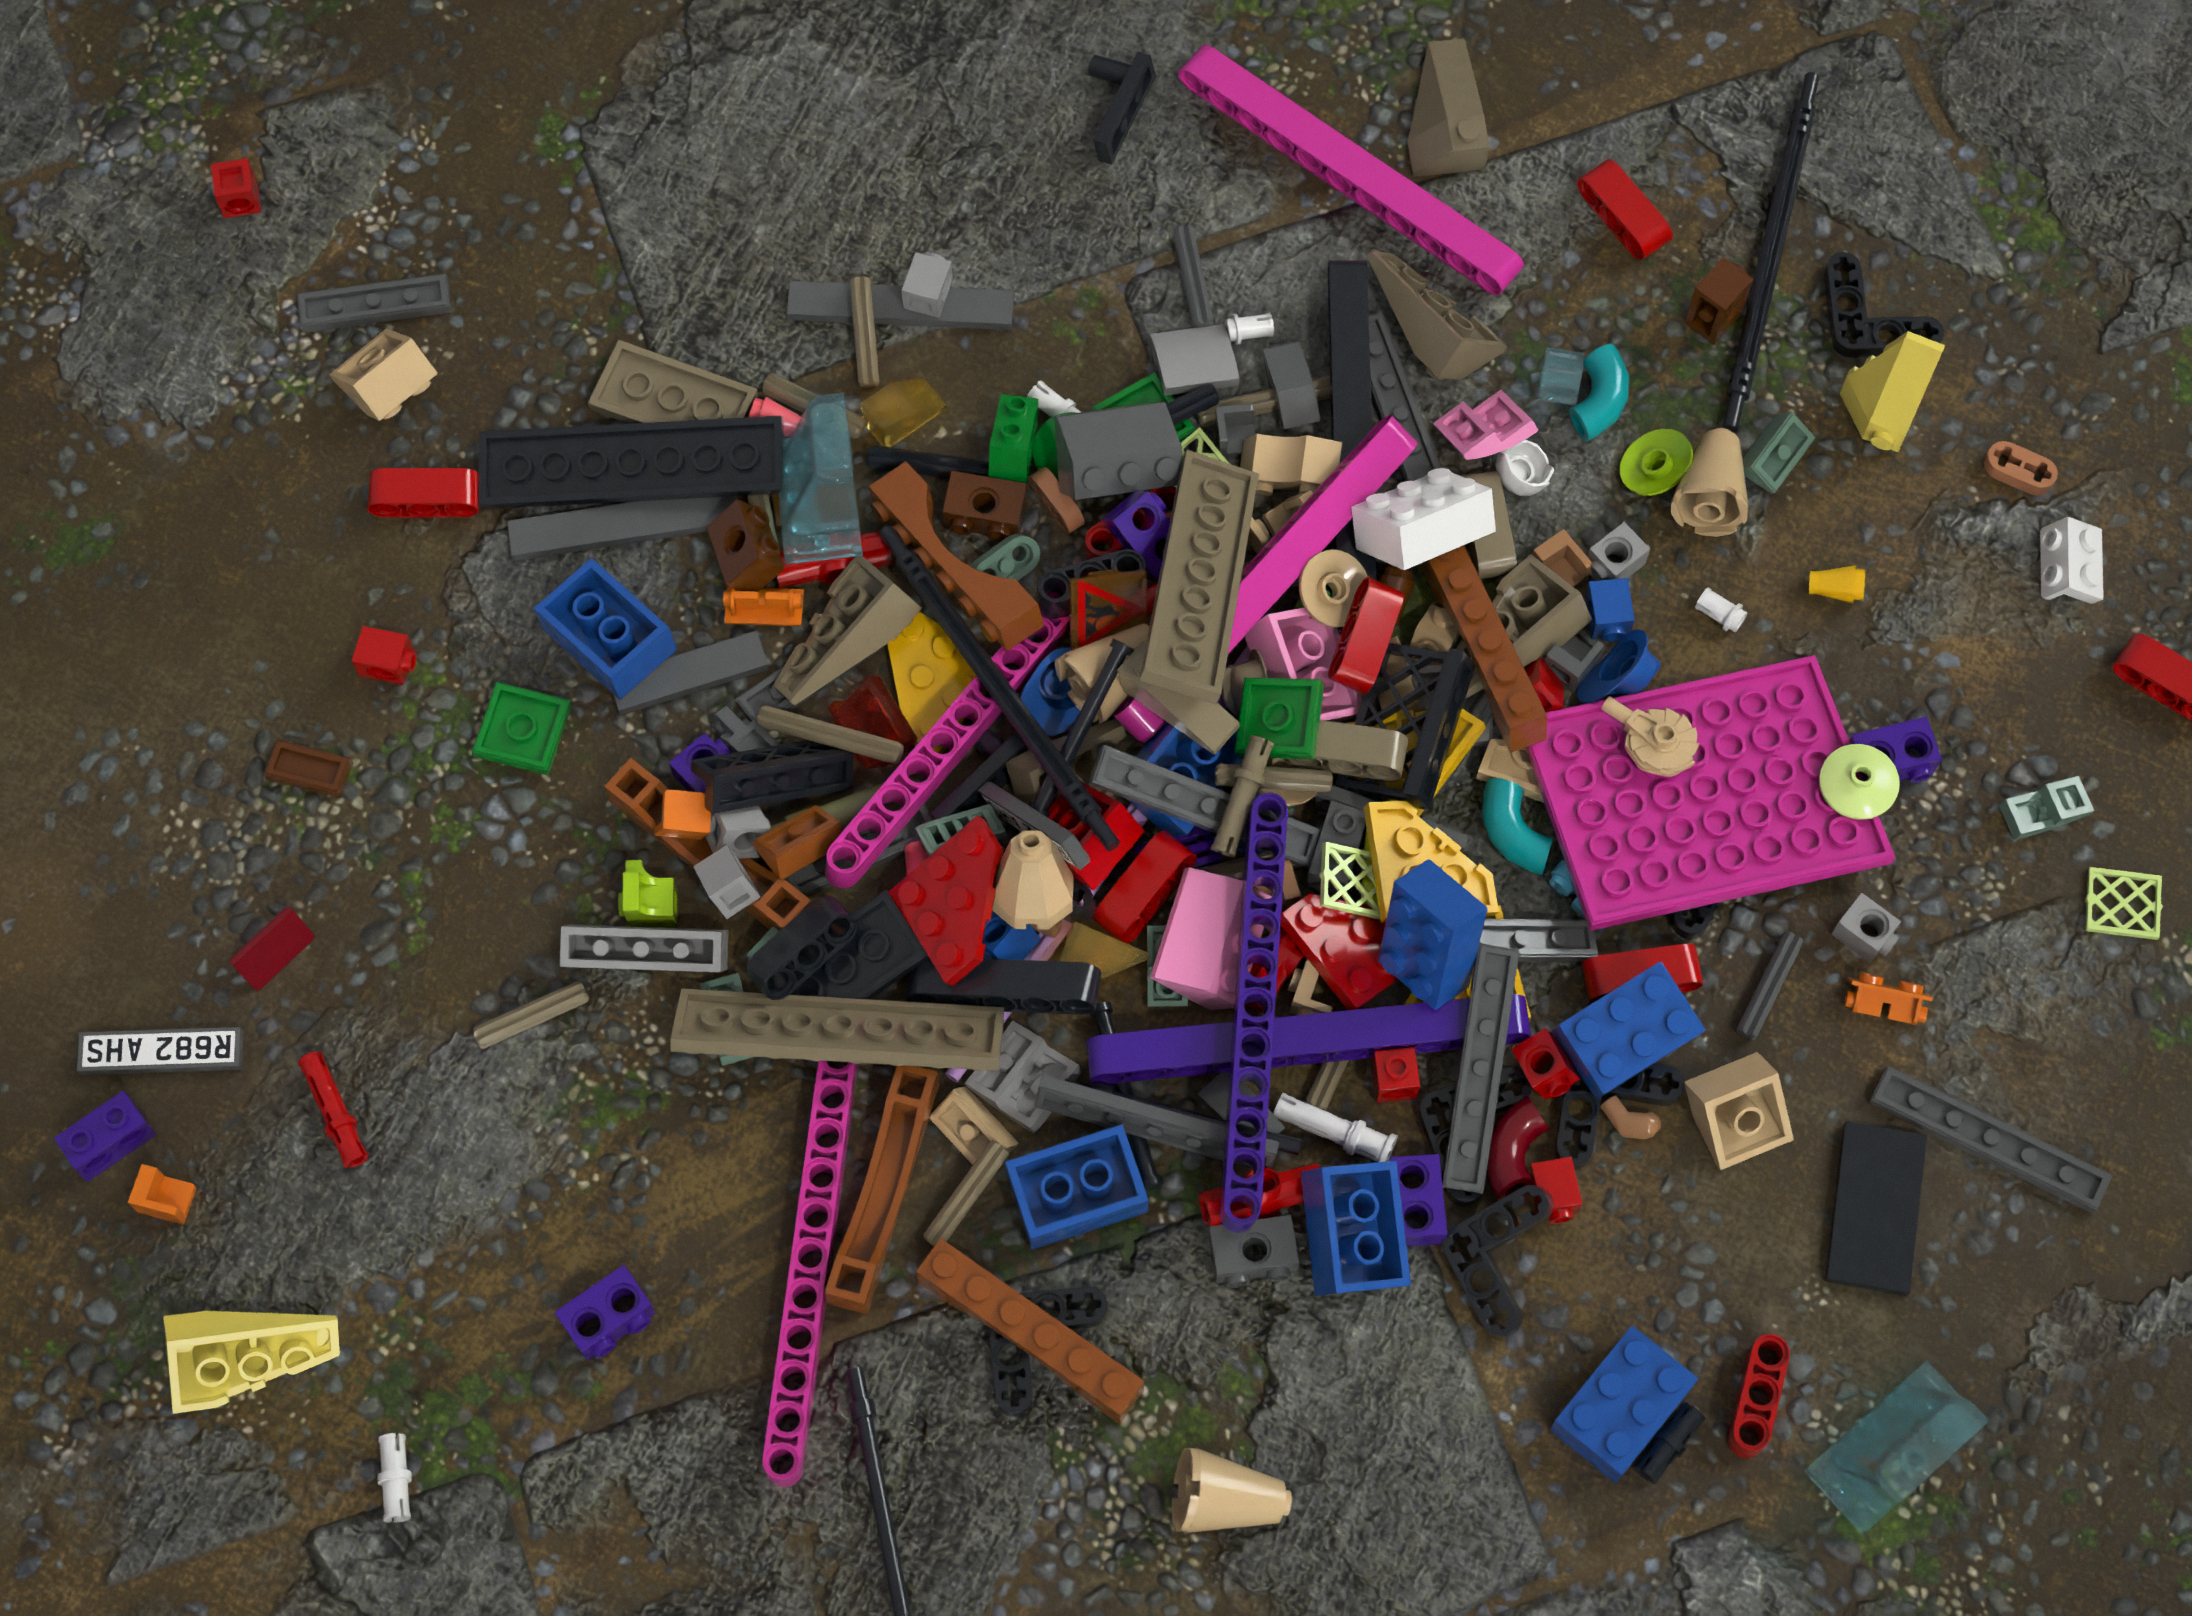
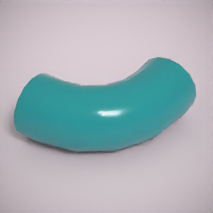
(1607, 393)
(1507, 829)

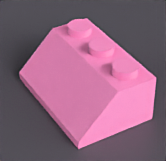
(1302, 648)
(1203, 939)

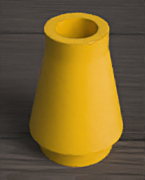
(1839, 583)

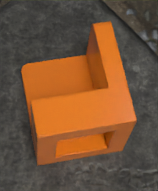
(684, 815)
(161, 1195)

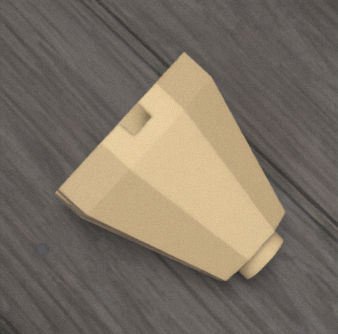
(1032, 883)

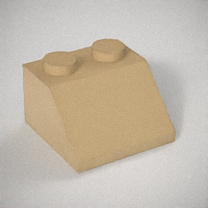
(384, 374)
(1740, 1110)

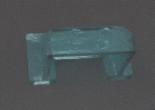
(818, 486)
(1895, 1447)

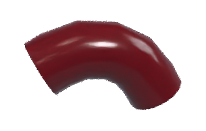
(1509, 1145)

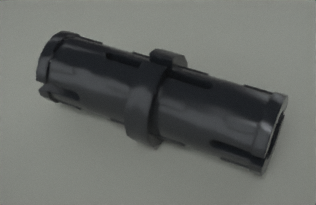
(1669, 1443)

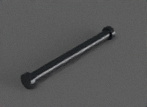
(1084, 720)
(1140, 1145)

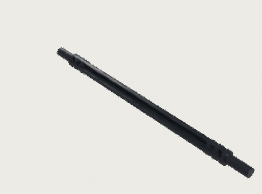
(1771, 252)
(1000, 689)

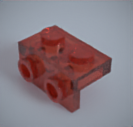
(876, 713)

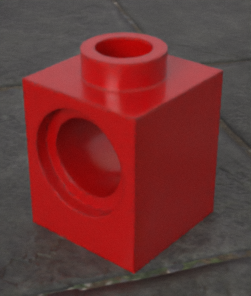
(236, 188)
(384, 655)
(1537, 1052)
(1395, 1075)
(1561, 1182)

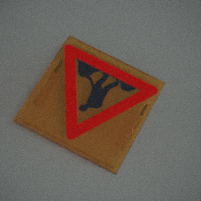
(1106, 605)

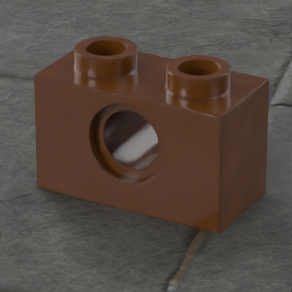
(1718, 300)
(971, 491)
(745, 547)

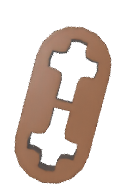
(2020, 468)
(1058, 505)

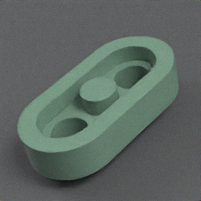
(1000, 558)

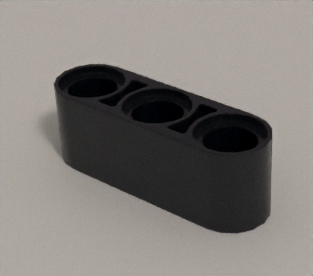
(1059, 579)
(801, 947)

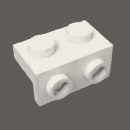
(2071, 560)

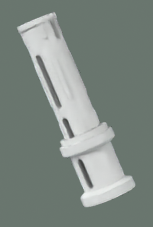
(1351, 1135)

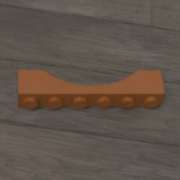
(998, 603)
(1503, 677)
(641, 797)
(884, 1189)
(1043, 1337)

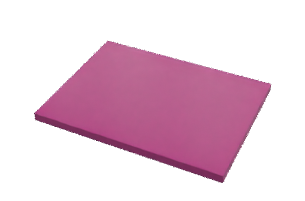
(1726, 826)

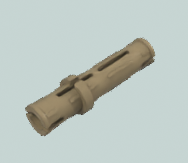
(1243, 793)

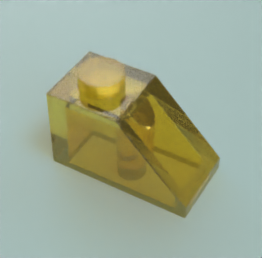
(901, 409)
(1100, 950)

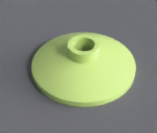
(1848, 794)

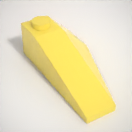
(1889, 389)
(230, 1352)

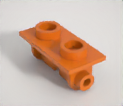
(764, 607)
(1903, 1000)

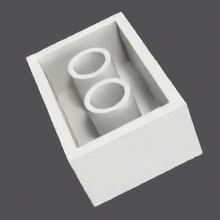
(1423, 518)

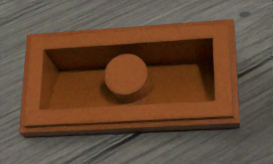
(798, 841)

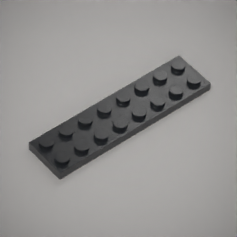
(631, 462)

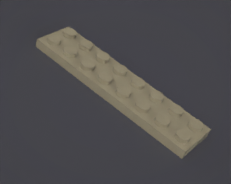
(1200, 578)
(838, 1030)

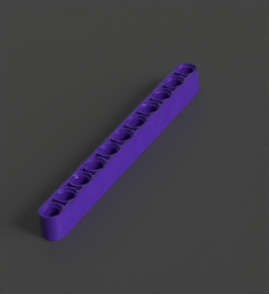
(1248, 1028)
(1295, 1041)

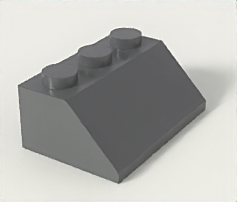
(1117, 450)

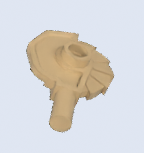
(1656, 740)

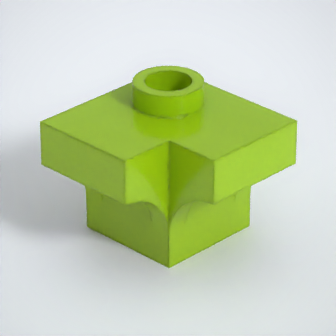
(647, 899)

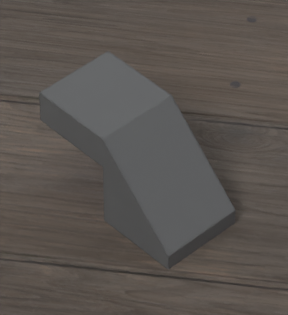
(1292, 384)

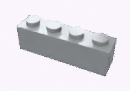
(644, 948)

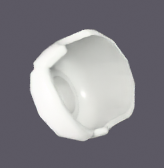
(1524, 468)

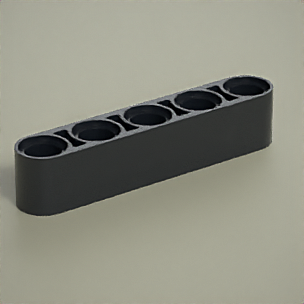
(1013, 984)

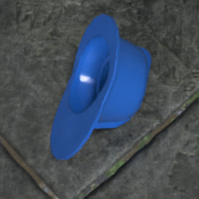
(1622, 671)
(1048, 696)

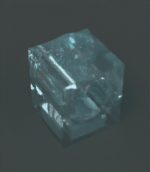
(1561, 376)

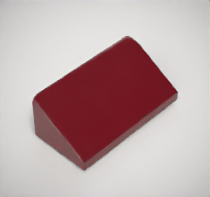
(272, 949)

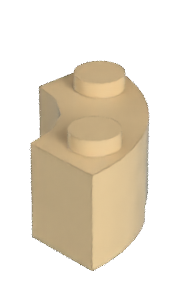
(1290, 462)

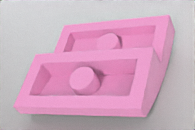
(1487, 428)

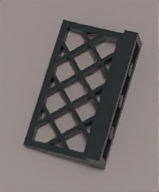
(1438, 722)

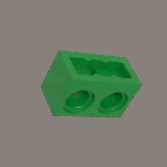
(1013, 438)

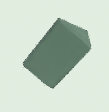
(1777, 451)

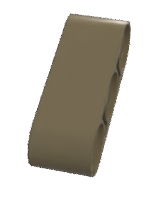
(1494, 553)
(1358, 751)

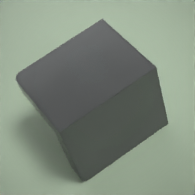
(1233, 426)
(1573, 661)

